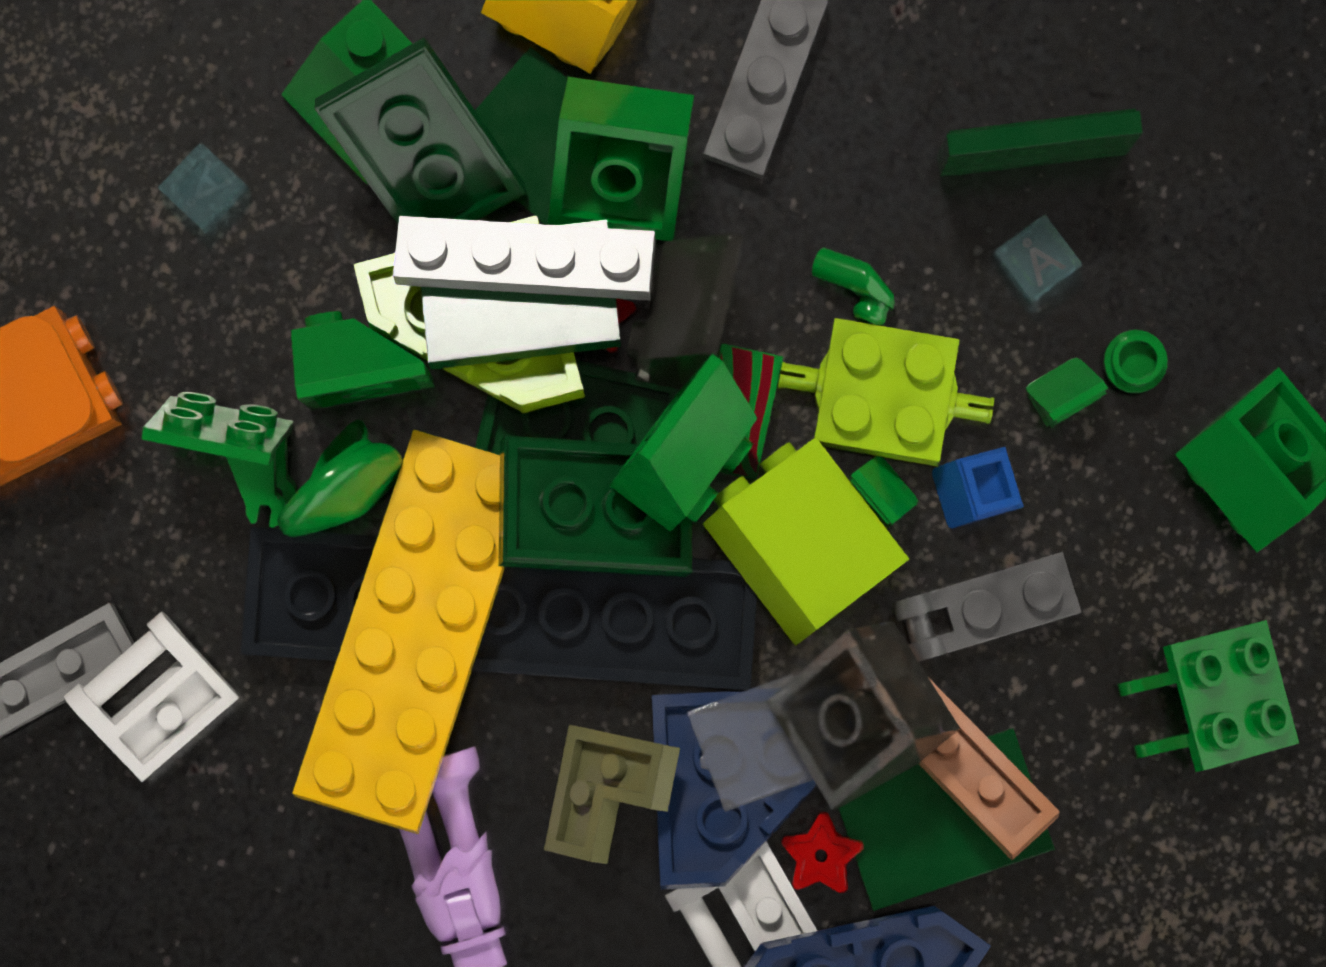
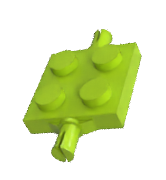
(886, 392)

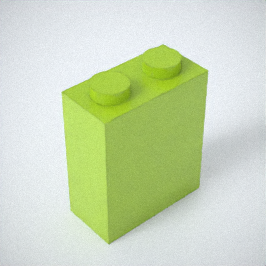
(803, 538)

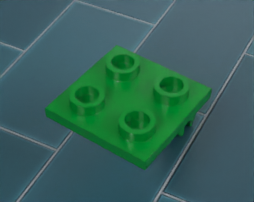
(247, 437)
(1228, 697)

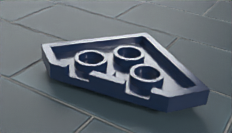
(696, 837)
(899, 940)

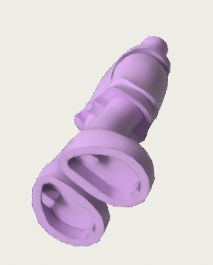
(461, 891)

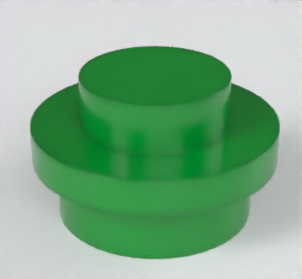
(1135, 361)

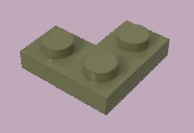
(594, 778)

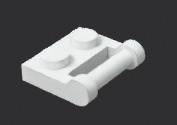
(162, 714)
(759, 900)

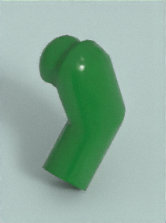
(861, 279)

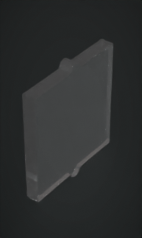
(747, 747)

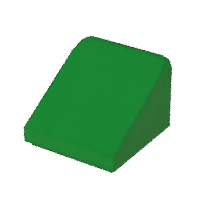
(1065, 391)
(883, 490)

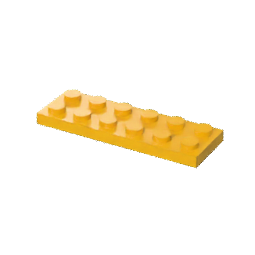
(410, 638)

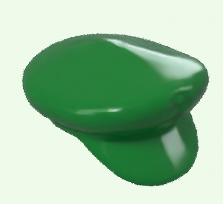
(343, 484)

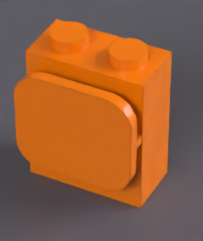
(49, 392)

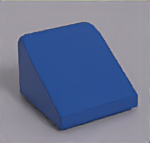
(976, 487)

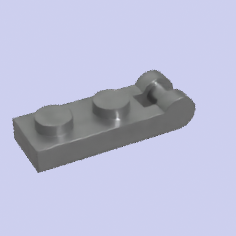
(990, 606)

